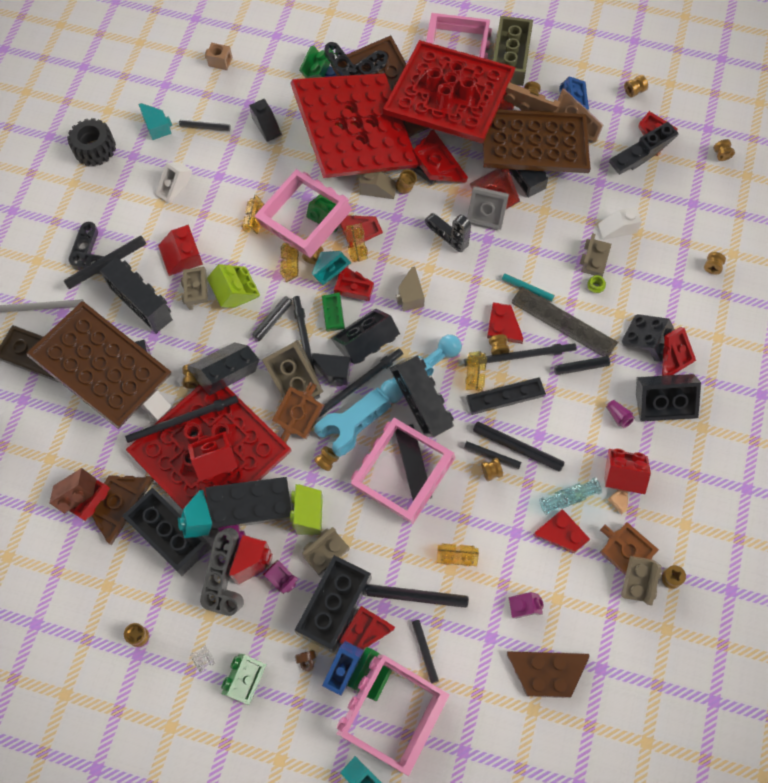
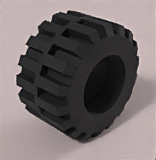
(90, 131)

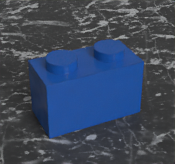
(342, 668)

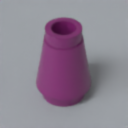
(620, 414)

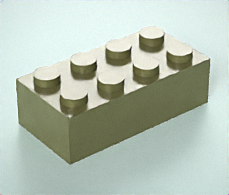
(513, 45)

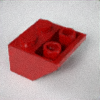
(627, 471)

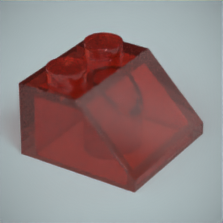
(499, 181)

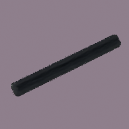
(95, 267)
(518, 446)
(417, 595)

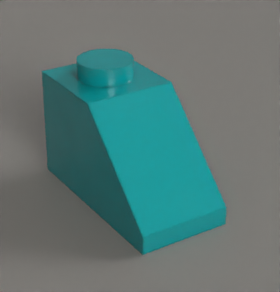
(156, 121)
(195, 517)
(357, 772)

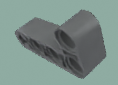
(215, 566)

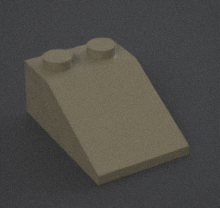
(291, 368)

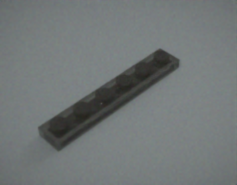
(564, 322)

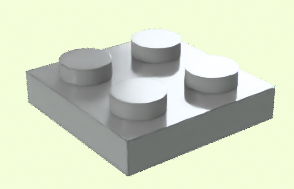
(487, 207)

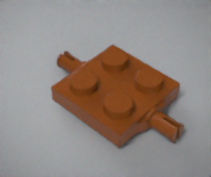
(298, 412)
(626, 543)

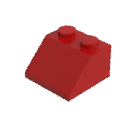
(179, 251)
(212, 456)
(250, 559)

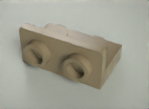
(596, 256)
(195, 287)
(322, 550)
(641, 580)

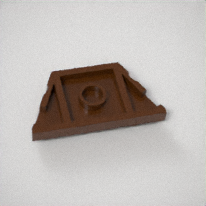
(120, 498)
(548, 673)

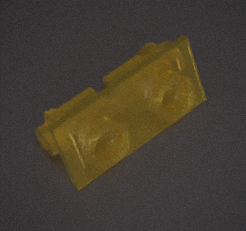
(252, 208)
(358, 250)
(289, 268)
(474, 380)
(466, 556)

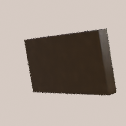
(15, 349)

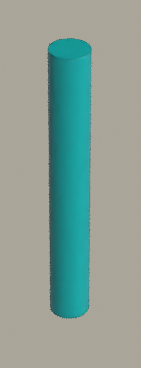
(516, 282)

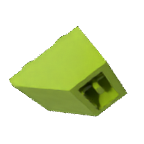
(232, 285)
(307, 510)

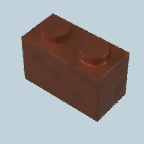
(72, 490)

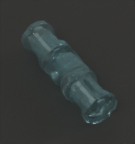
(570, 496)

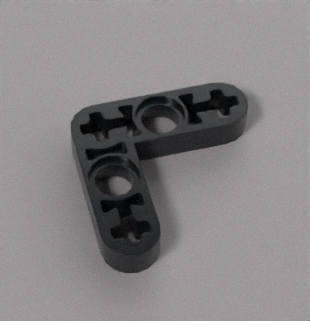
(352, 69)
(456, 236)
(84, 254)

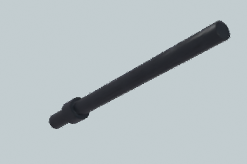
(299, 314)
(555, 349)
(384, 363)
(218, 405)

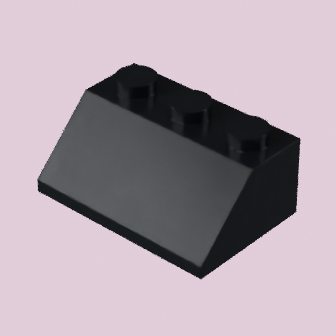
(366, 335)
(224, 367)
(668, 397)

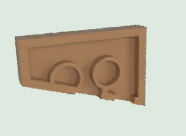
(526, 101)
(569, 104)

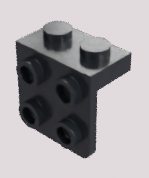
(648, 334)

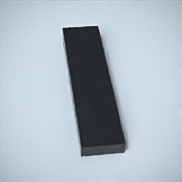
(506, 396)
(412, 462)

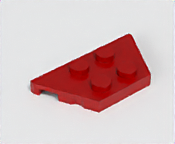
(437, 160)

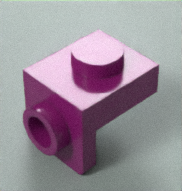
(280, 577)
(526, 605)

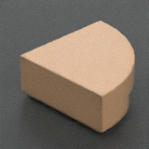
(619, 500)

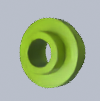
(596, 280)

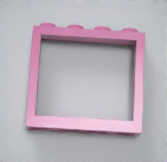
(461, 24)
(322, 231)
(429, 486)
(423, 729)

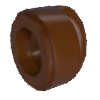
(306, 656)

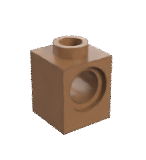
(218, 56)

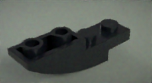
(645, 149)

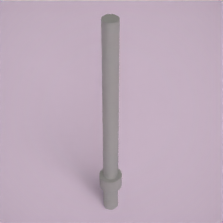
(39, 305)

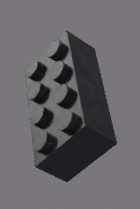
(137, 294)
(422, 397)
(249, 503)
(159, 527)
(333, 604)

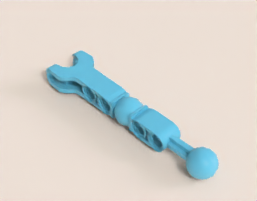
(376, 402)

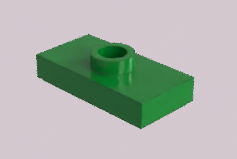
(333, 312)

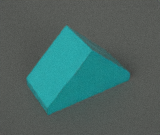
(329, 265)

